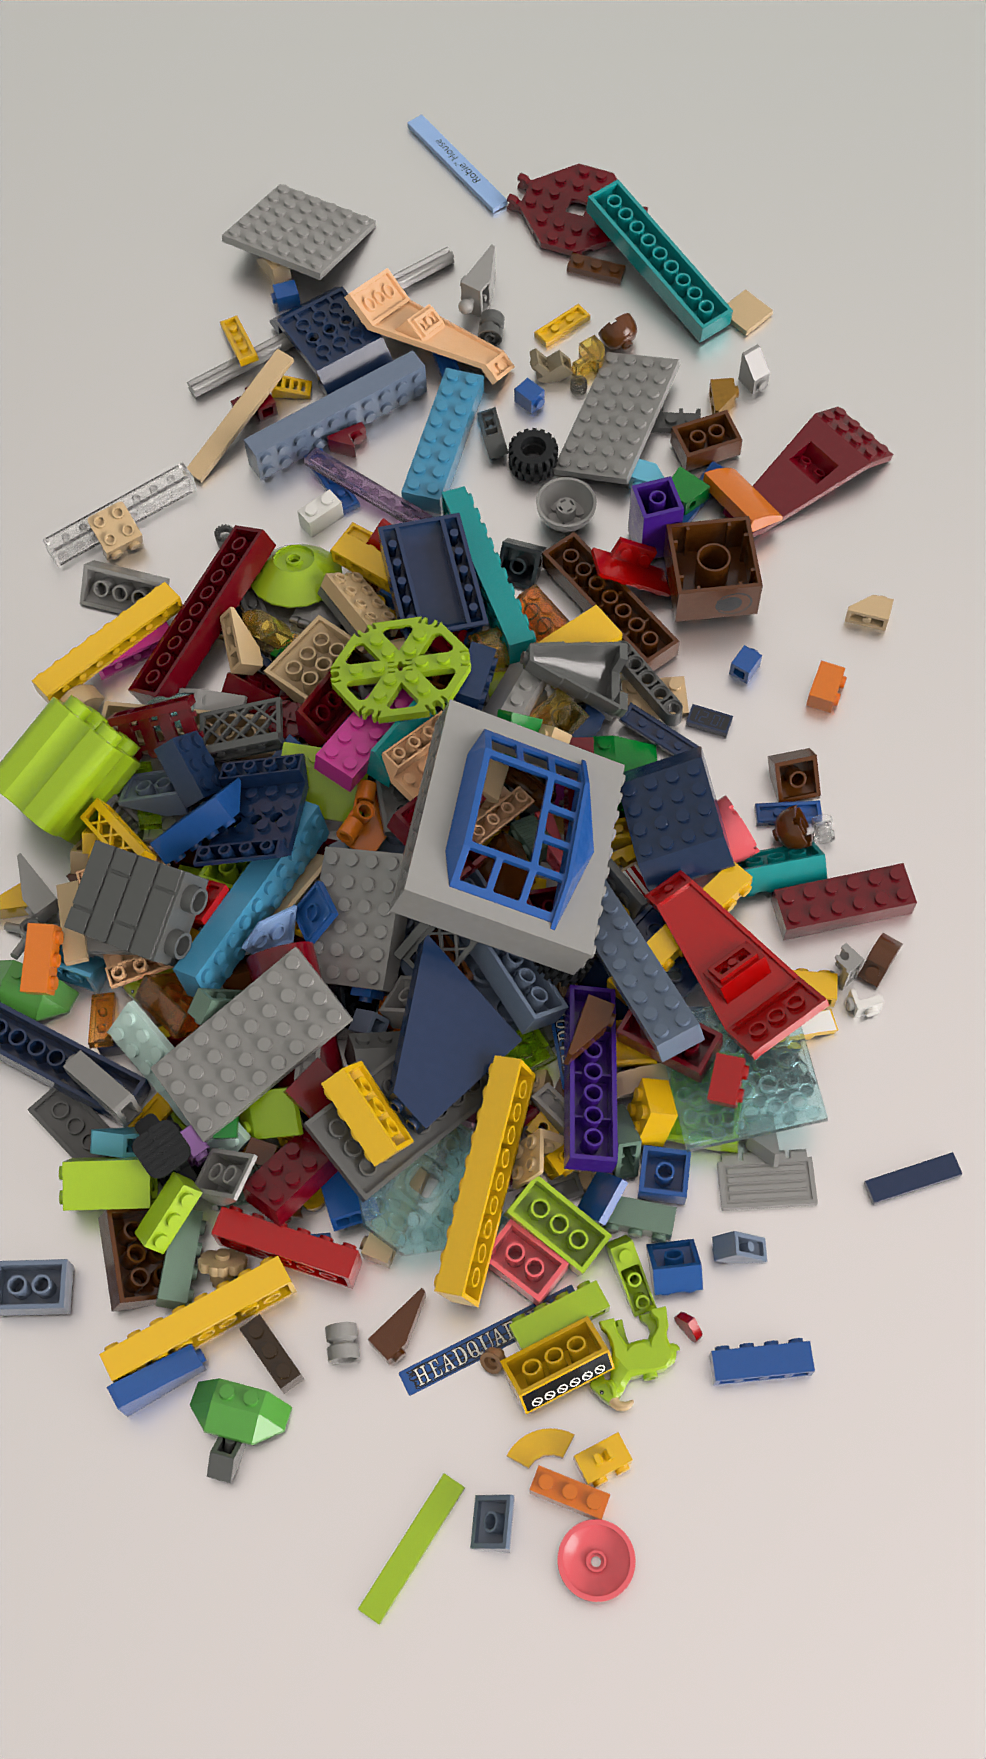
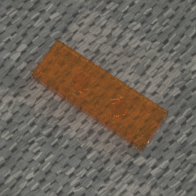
(101, 1019)

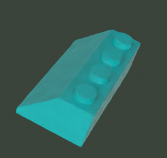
(396, 732)
(784, 868)

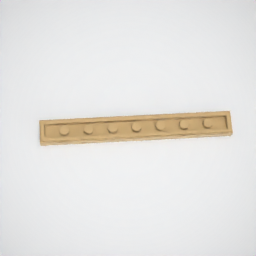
(239, 415)

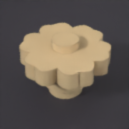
(222, 1264)

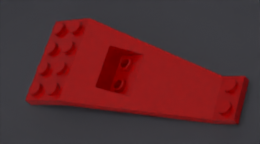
(743, 979)

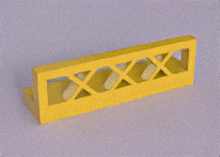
(117, 825)

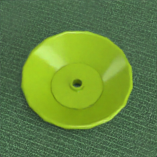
(294, 575)

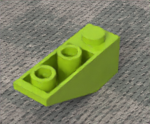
(630, 1274)

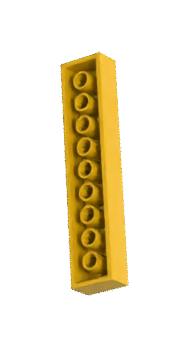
(485, 1182)

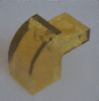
(590, 357)

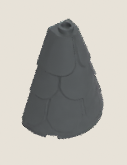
(582, 671)

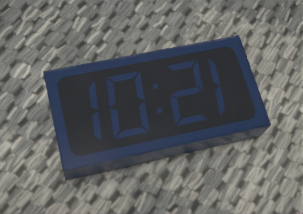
(709, 720)

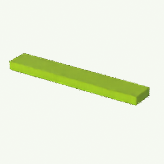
(411, 1549)

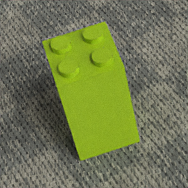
(106, 1184)

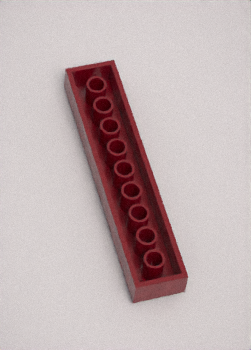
(198, 620)

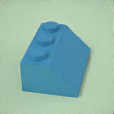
(87, 975)

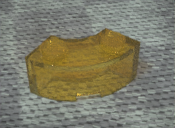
(267, 628)

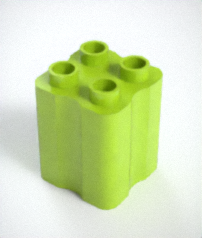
(65, 765)

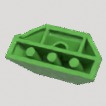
(34, 1006)
(238, 1411)

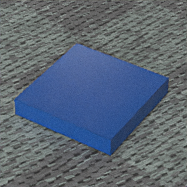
(315, 912)
(602, 1196)

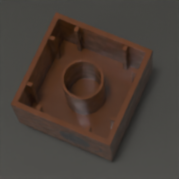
(712, 569)

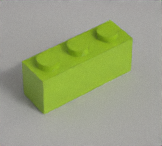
(168, 1213)

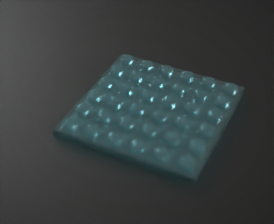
(777, 1094)

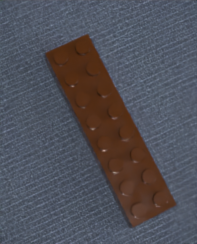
(574, 570)

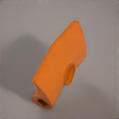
(361, 831)

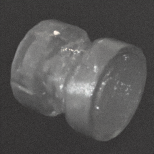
(822, 828)

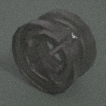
(578, 390)

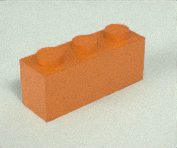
(41, 959)
(569, 1493)

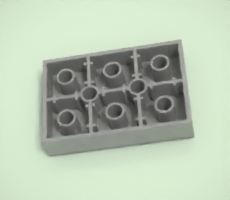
(365, 934)

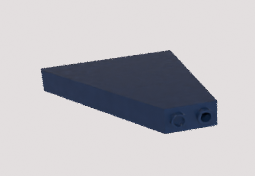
(443, 1039)

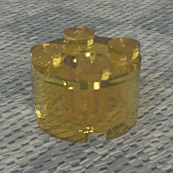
(491, 638)

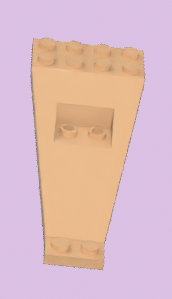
(390, 312)

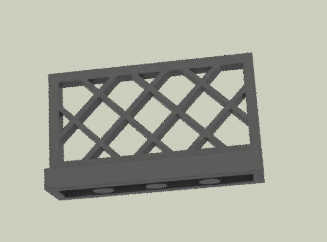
(241, 745)
(410, 945)

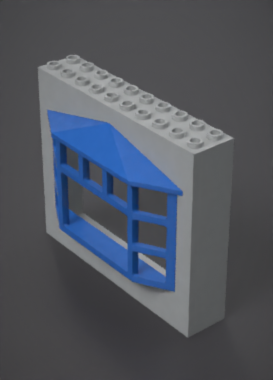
(444, 828)

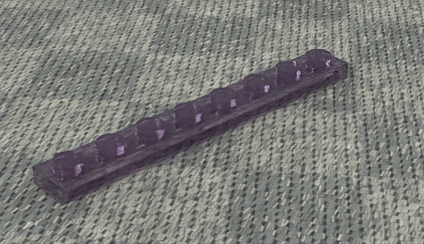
(364, 487)

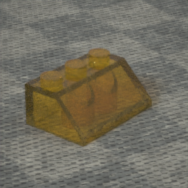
(561, 712)

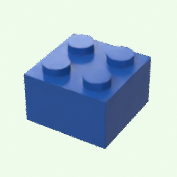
(664, 1174)

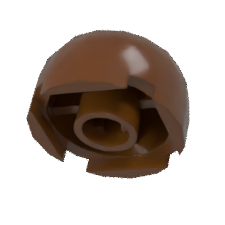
(620, 333)
(792, 829)

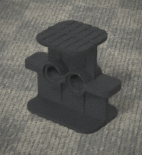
(163, 1149)

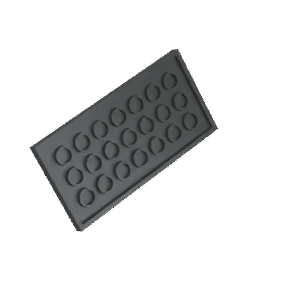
(348, 1156)

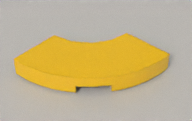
(540, 1444)

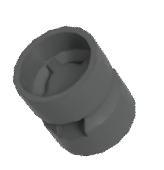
(491, 326)

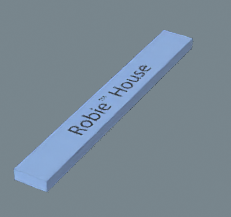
(457, 164)

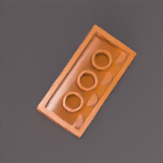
(740, 497)

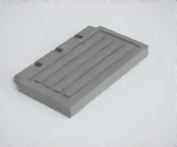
(759, 1185)

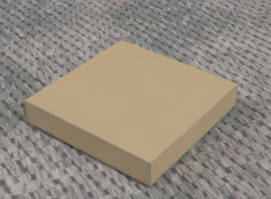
(748, 312)

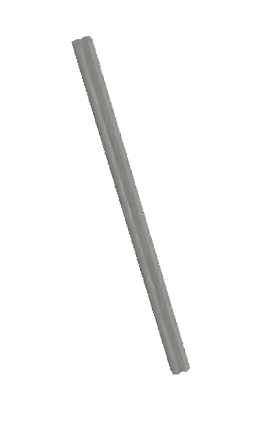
(232, 368)

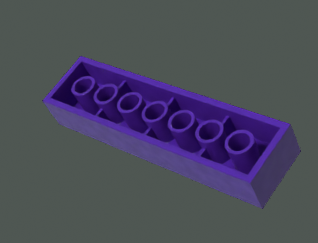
(590, 1091)

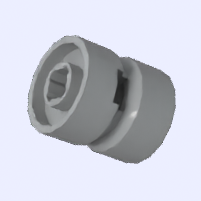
(342, 1339)

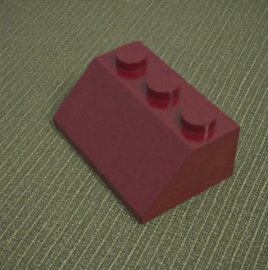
(254, 687)
(321, 713)

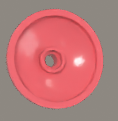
(600, 1540)

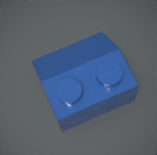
(674, 1267)

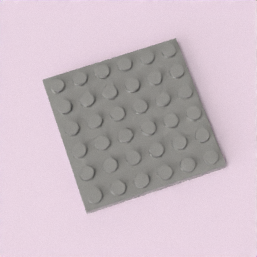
(299, 231)

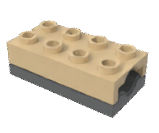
(355, 603)

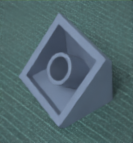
(492, 1523)

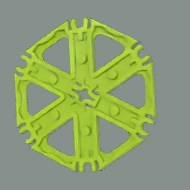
(412, 677)

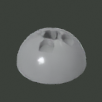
(566, 504)

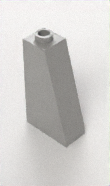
(103, 1088)

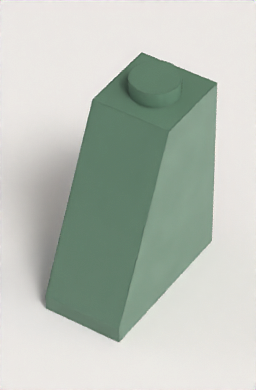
(628, 1145)

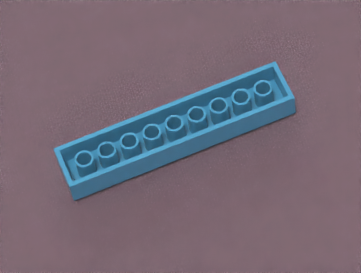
(250, 900)

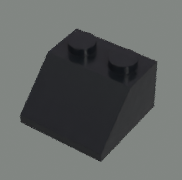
(521, 562)

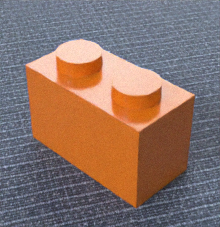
(826, 686)

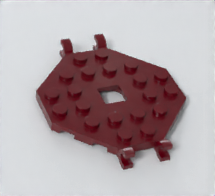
(547, 206)

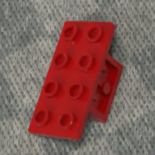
(630, 565)

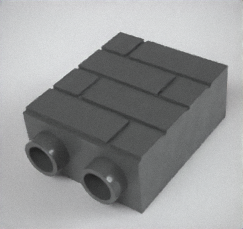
(137, 904)

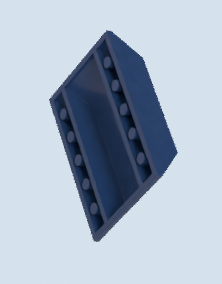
(432, 573)
(675, 819)

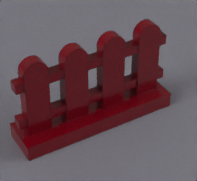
(165, 719)

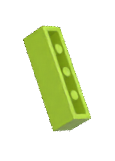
(559, 1314)

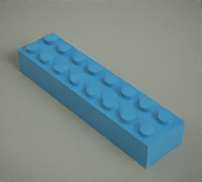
(443, 439)

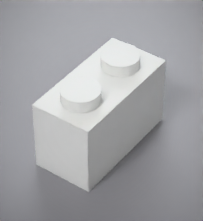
(320, 513)

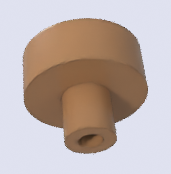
(491, 1359)

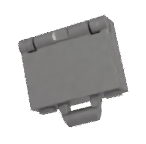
(305, 615)

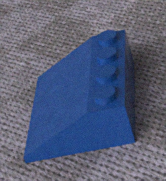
(199, 824)

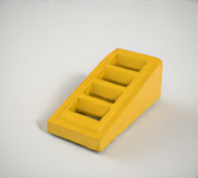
(291, 382)

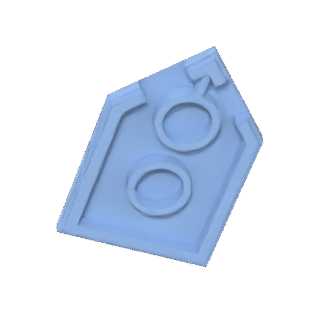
(272, 931)

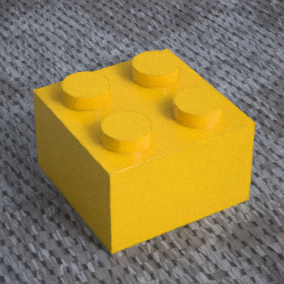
(653, 1111)

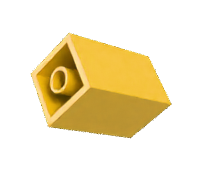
(587, 627)

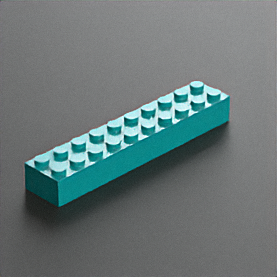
(659, 260)
(497, 594)

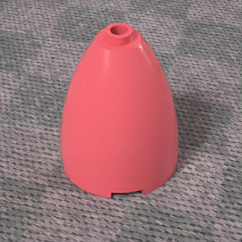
(739, 837)

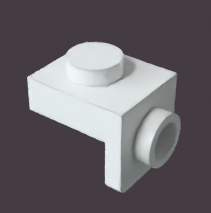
(867, 1006)

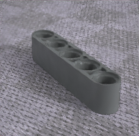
(651, 691)

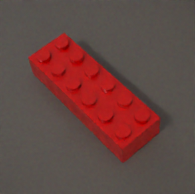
(295, 1248)

